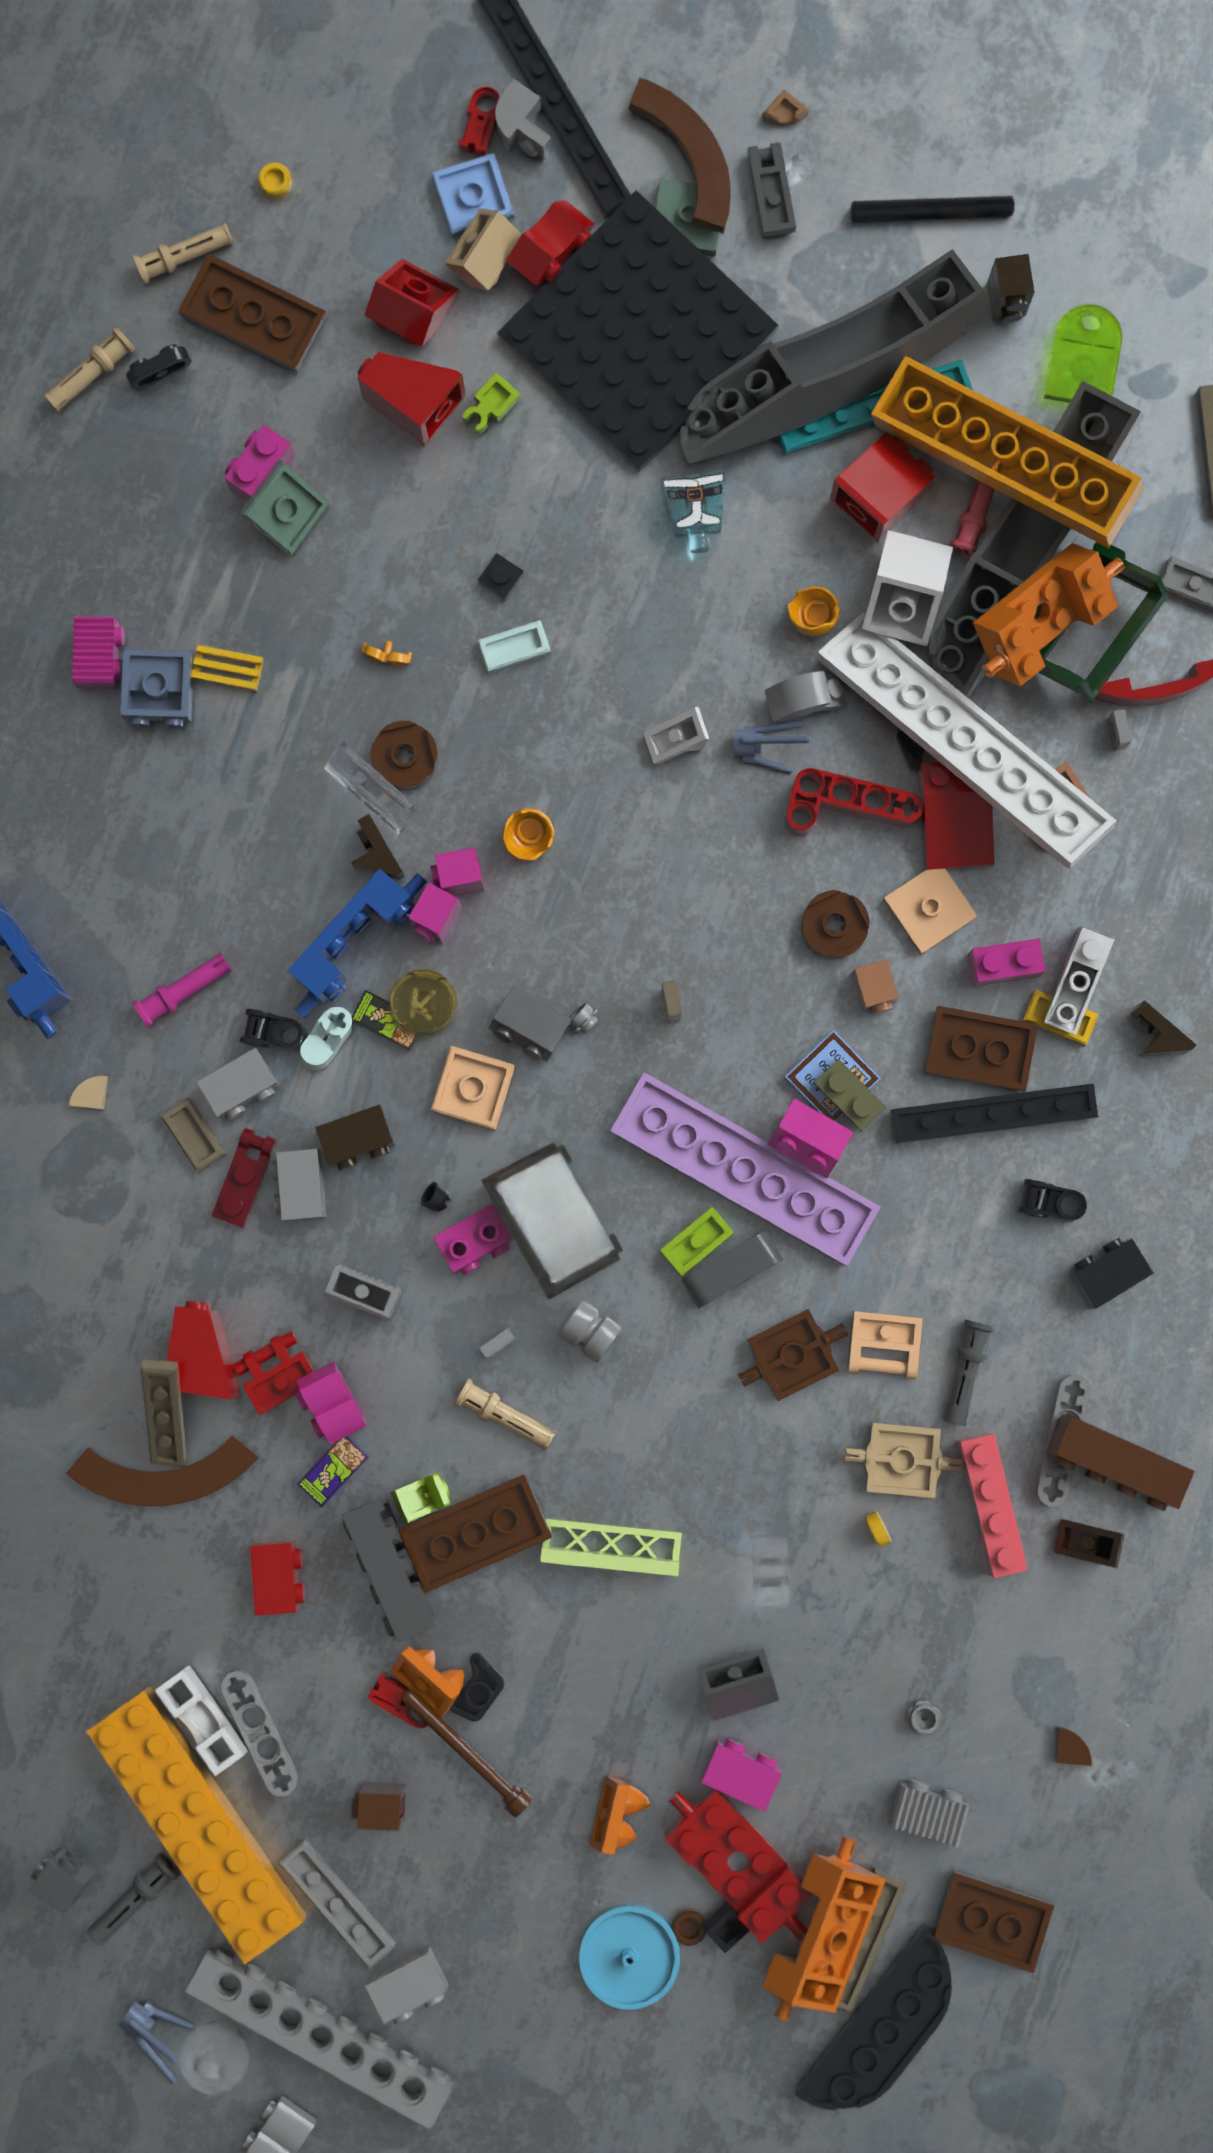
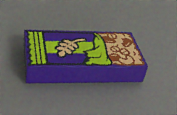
(332, 1470)

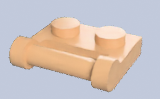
(885, 1332)

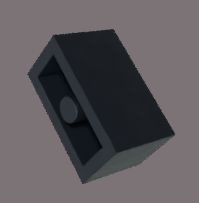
(1111, 1272)

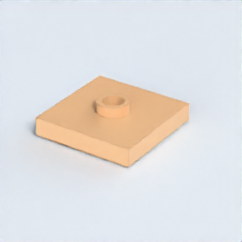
(930, 908)
(473, 1087)

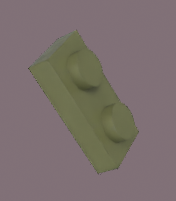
(849, 1095)

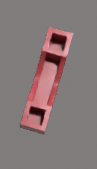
(993, 1505)

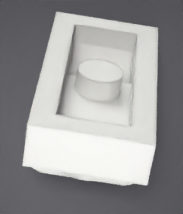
(677, 736)

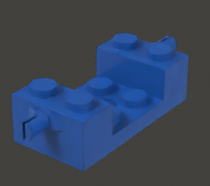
(377, 896)
(38, 992)

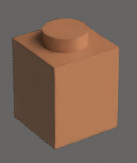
(875, 986)

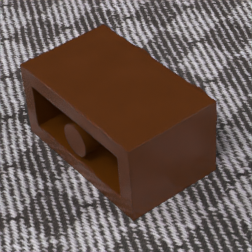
(379, 1806)

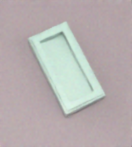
(514, 646)

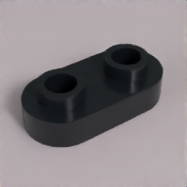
(168, 362)

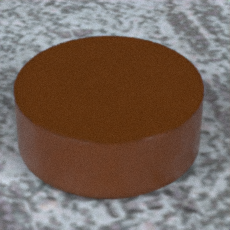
(687, 1926)

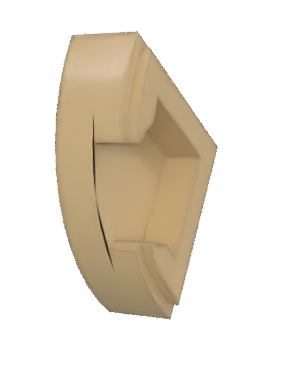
(90, 1093)

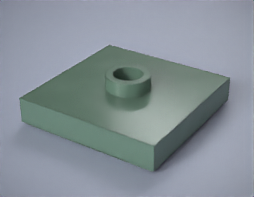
(678, 204)
(284, 508)

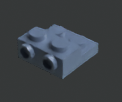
(156, 687)

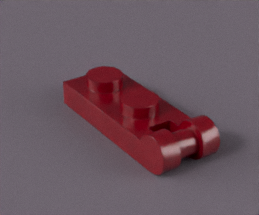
(244, 1179)

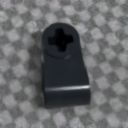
(267, 1030)
(1049, 1201)

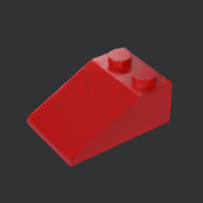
(954, 821)

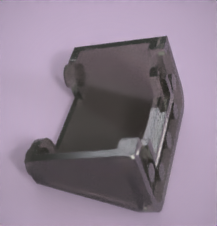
(551, 1220)

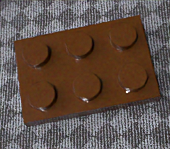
(981, 1048)
(993, 1921)

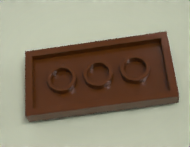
(252, 313)
(475, 1533)

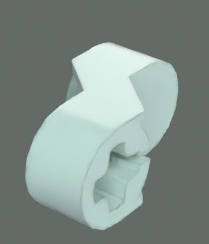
(334, 1024)

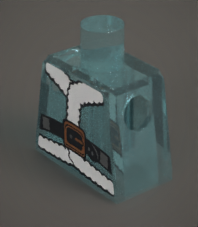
(695, 506)

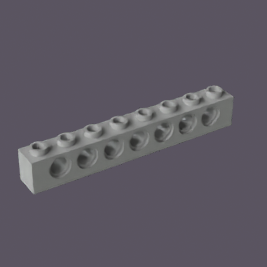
(328, 2055)

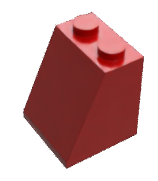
(411, 393)
(881, 486)
(202, 1352)

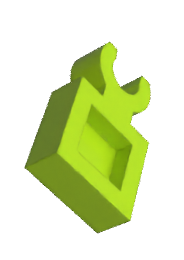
(494, 400)

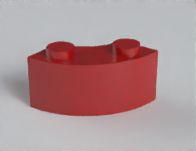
(550, 242)

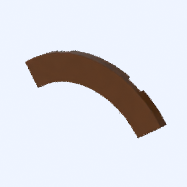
(698, 146)
(163, 1487)

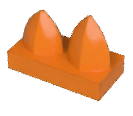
(418, 1674)
(616, 1800)

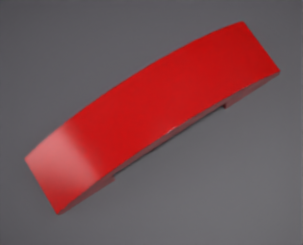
(1121, 693)

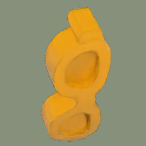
(387, 657)

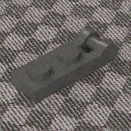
(772, 190)

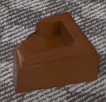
(1071, 1748)

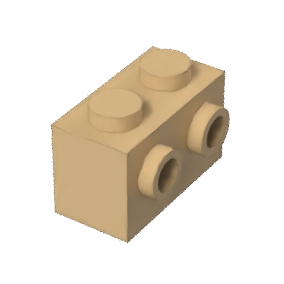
(483, 249)

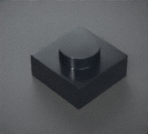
(501, 577)
(725, 1928)

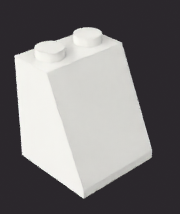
(907, 588)

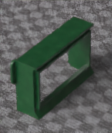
(1124, 640)

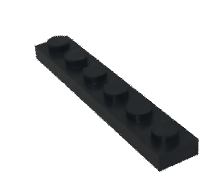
(994, 1113)

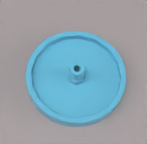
(629, 1956)

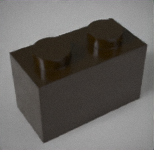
(1010, 287)
(355, 1137)

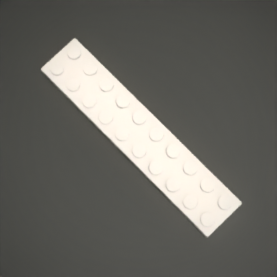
(968, 742)

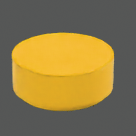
(275, 180)
(878, 1529)

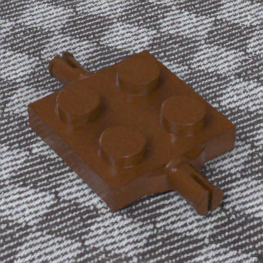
(793, 1355)

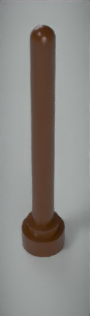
(515, 1798)

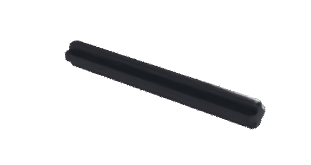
(932, 208)

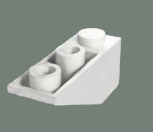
(1078, 979)

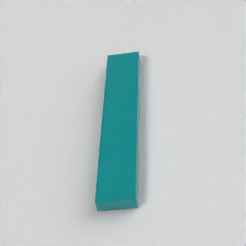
(854, 416)

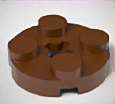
(414, 738)
(839, 905)

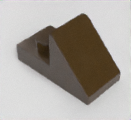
(380, 856)
(1168, 1037)
(1089, 1543)

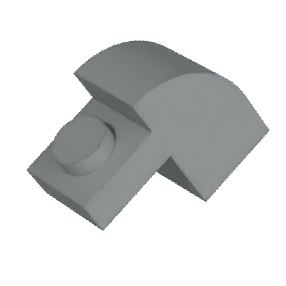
(514, 119)
(804, 695)

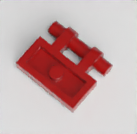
(279, 1383)

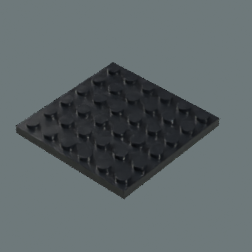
(636, 329)

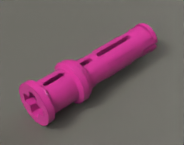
(168, 997)

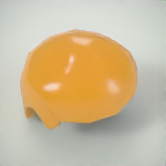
(814, 611)
(527, 834)

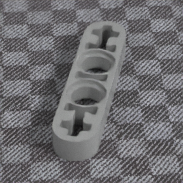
(1061, 1396)
(264, 1730)

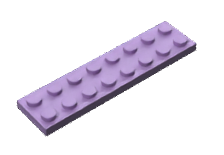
(745, 1169)

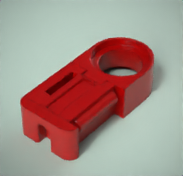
(480, 124)
(388, 1695)

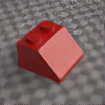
(410, 302)

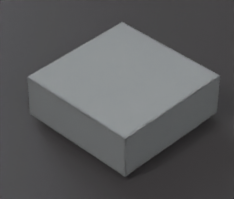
(1119, 729)
(497, 1343)

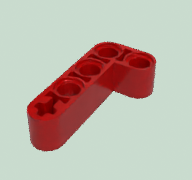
(854, 806)

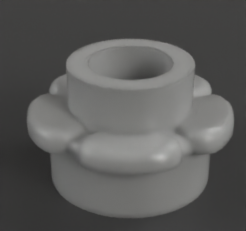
(583, 1018)
(924, 1708)

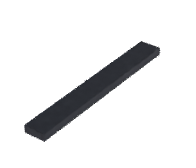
(557, 104)

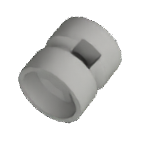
(590, 1331)

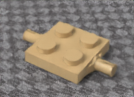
(903, 1460)

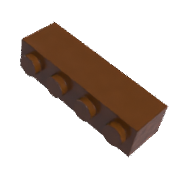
(1119, 1461)

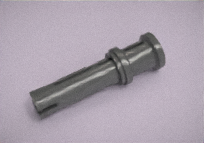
(971, 1354)
(144, 1888)

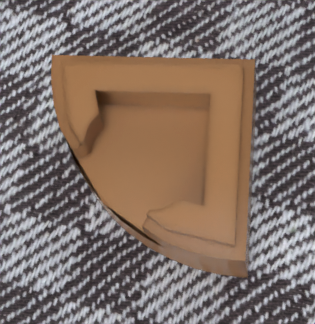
(785, 110)

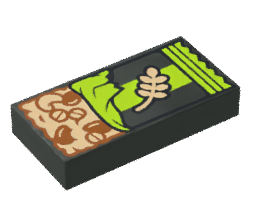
(374, 1014)

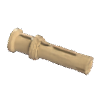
(167, 258)
(101, 359)
(490, 1407)

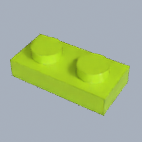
(696, 1241)

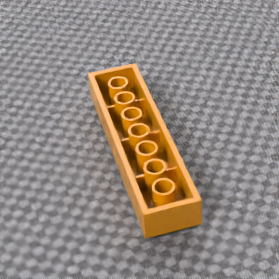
(1007, 451)
(197, 1825)

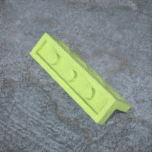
(612, 1560)

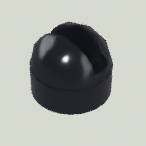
(435, 1197)

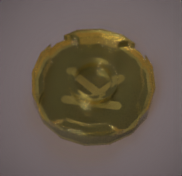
(423, 1002)

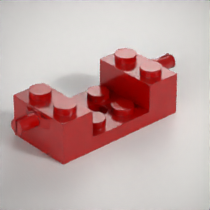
(761, 1893)

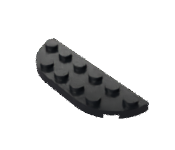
(884, 2030)

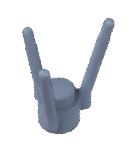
(750, 741)
(137, 2025)

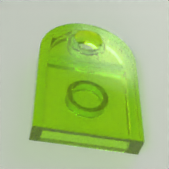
(1084, 353)

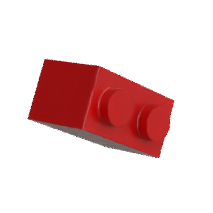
(276, 1577)

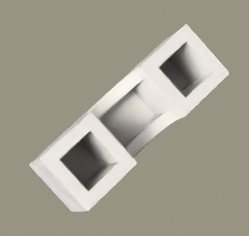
(212, 1731)

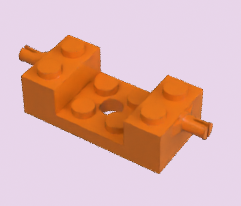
(1068, 589)
(844, 1910)

